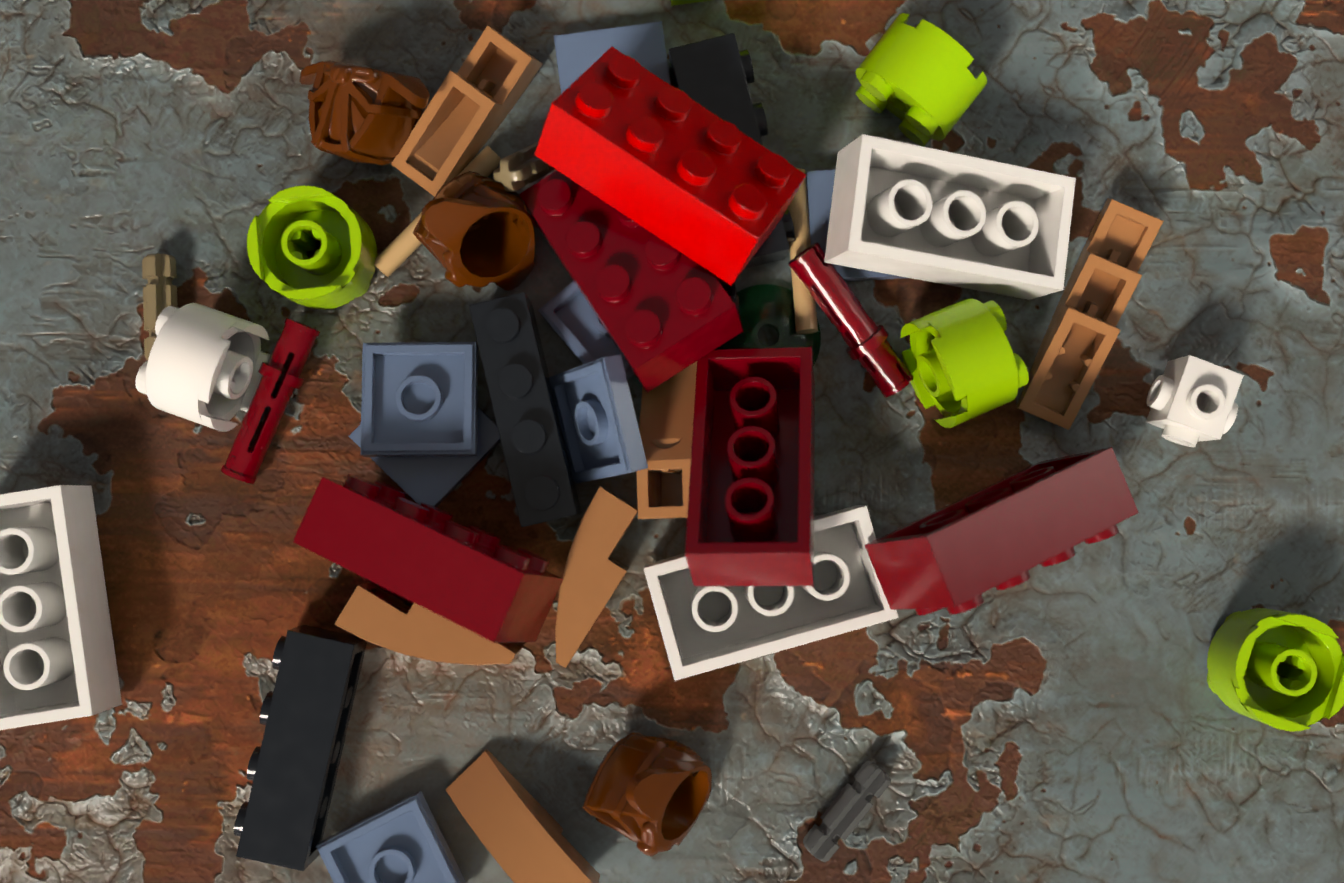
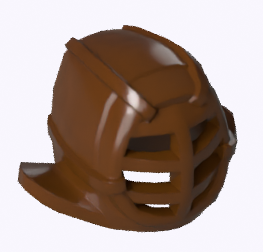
(362, 110)
(479, 232)
(649, 791)

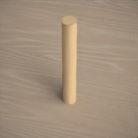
(406, 241)
(804, 303)

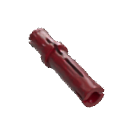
(864, 338)
(245, 462)

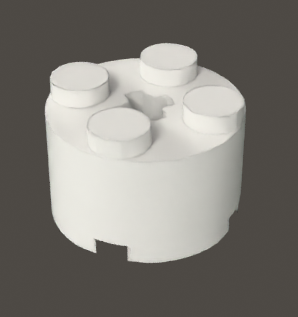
(203, 365)

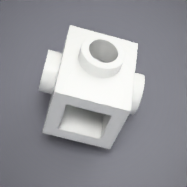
(1193, 401)

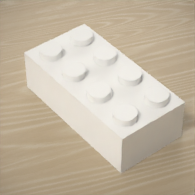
(949, 218)
(53, 609)
(734, 624)

